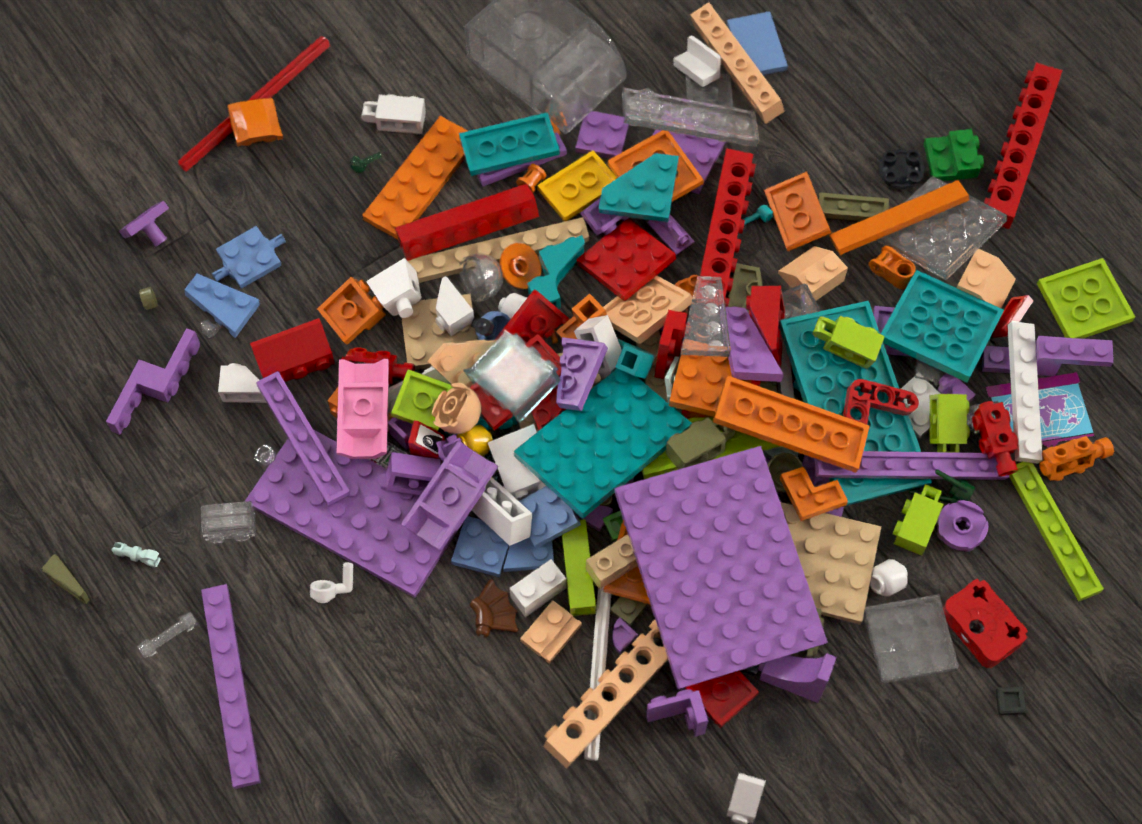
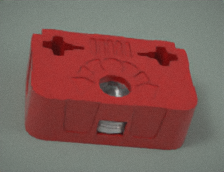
(990, 618)

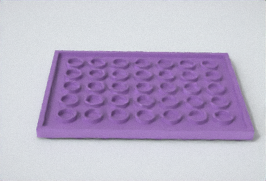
(719, 567)

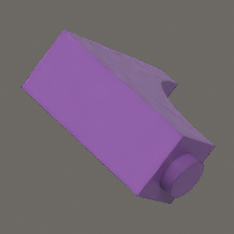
(799, 675)

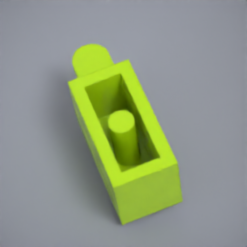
(849, 340)
(948, 421)
(919, 520)

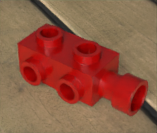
(395, 370)
(991, 430)

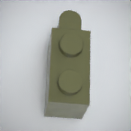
(698, 443)

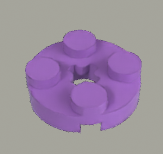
(956, 538)

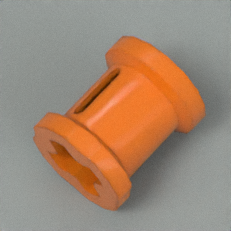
(532, 177)

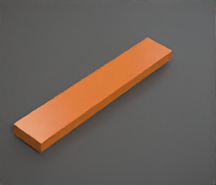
(899, 217)

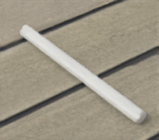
(598, 659)

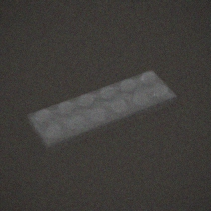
(689, 117)

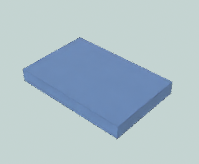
(760, 41)

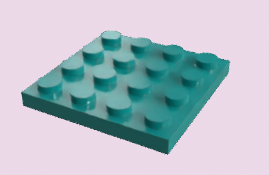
(941, 325)

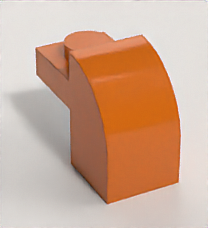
(582, 311)

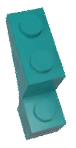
(556, 263)

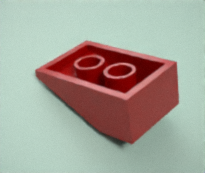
(766, 311)

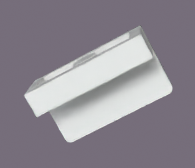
(699, 62)

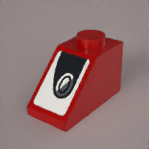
(423, 441)

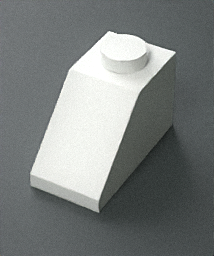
(452, 309)
(238, 385)
(745, 799)

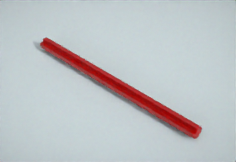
(265, 92)

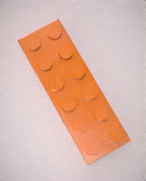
(418, 178)
(791, 424)

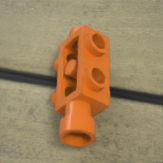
(1064, 458)

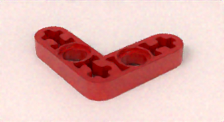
(863, 402)

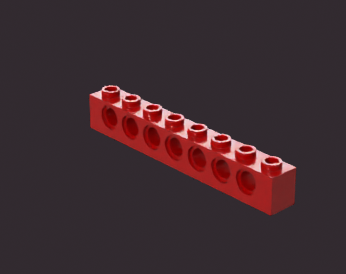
(1039, 95)
(734, 164)

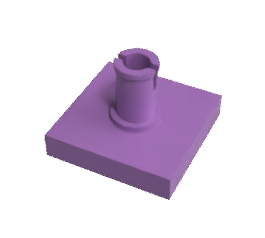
(146, 223)

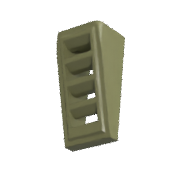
(60, 575)

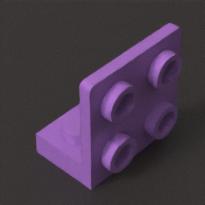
(684, 702)

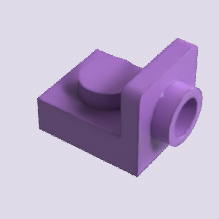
(951, 385)

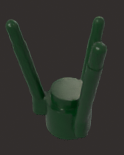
(960, 489)

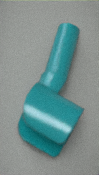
(762, 212)

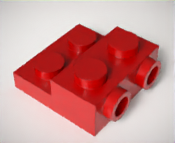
(670, 341)

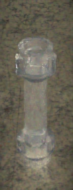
(186, 622)

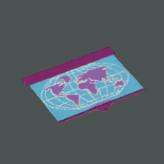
(1060, 407)

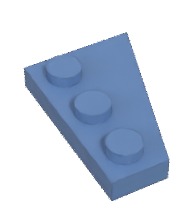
(222, 302)
(526, 556)

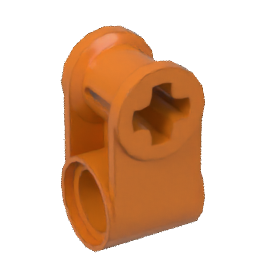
(890, 264)

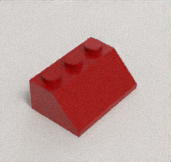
(294, 351)

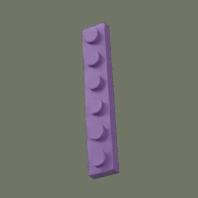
(303, 438)

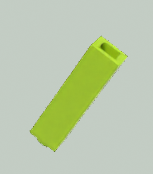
(579, 582)

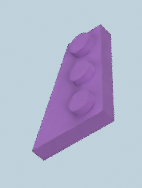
(579, 369)

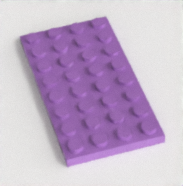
(359, 527)

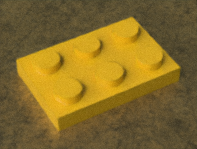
(576, 185)

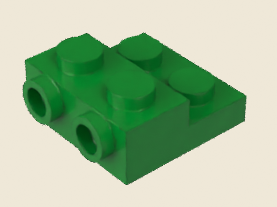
(954, 156)

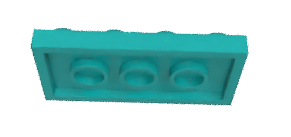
(509, 144)

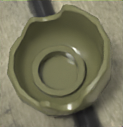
(781, 464)

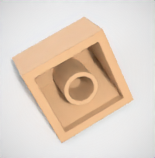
(817, 269)
(987, 279)

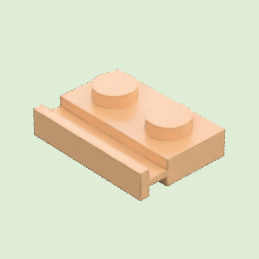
(551, 631)

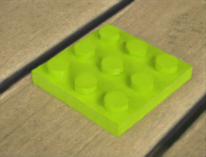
(1086, 300)

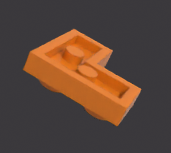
(811, 500)

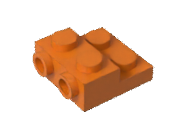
(352, 309)

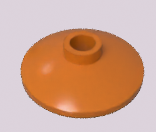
(526, 261)

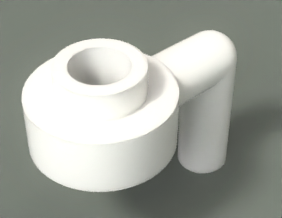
(326, 590)

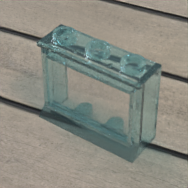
(514, 375)

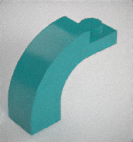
(634, 360)

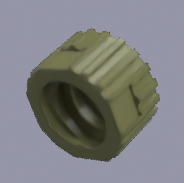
(148, 298)

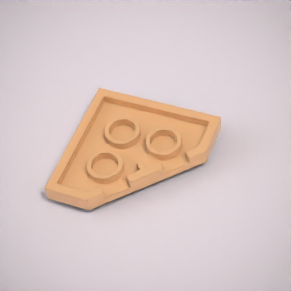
(454, 358)

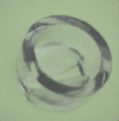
(264, 457)

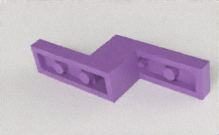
(1052, 353)
(153, 381)

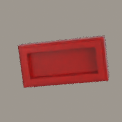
(1012, 312)

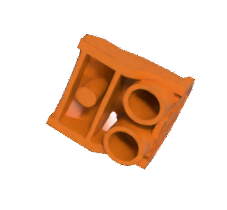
(254, 121)

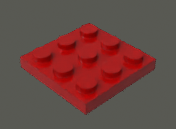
(626, 259)

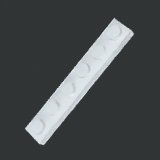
(1025, 391)

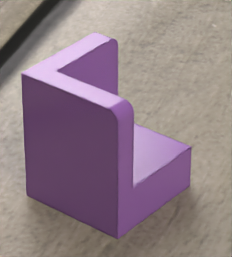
(400, 431)

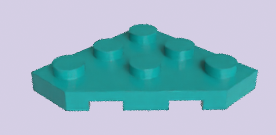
(643, 190)

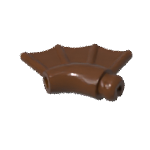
(493, 611)

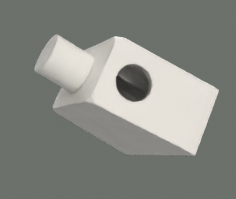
(397, 288)

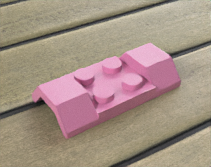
(362, 409)

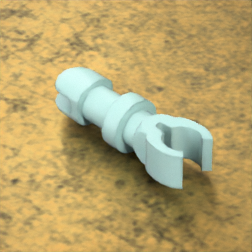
(148, 556)

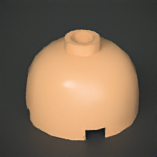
(457, 409)

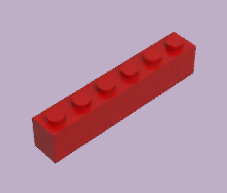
(467, 222)

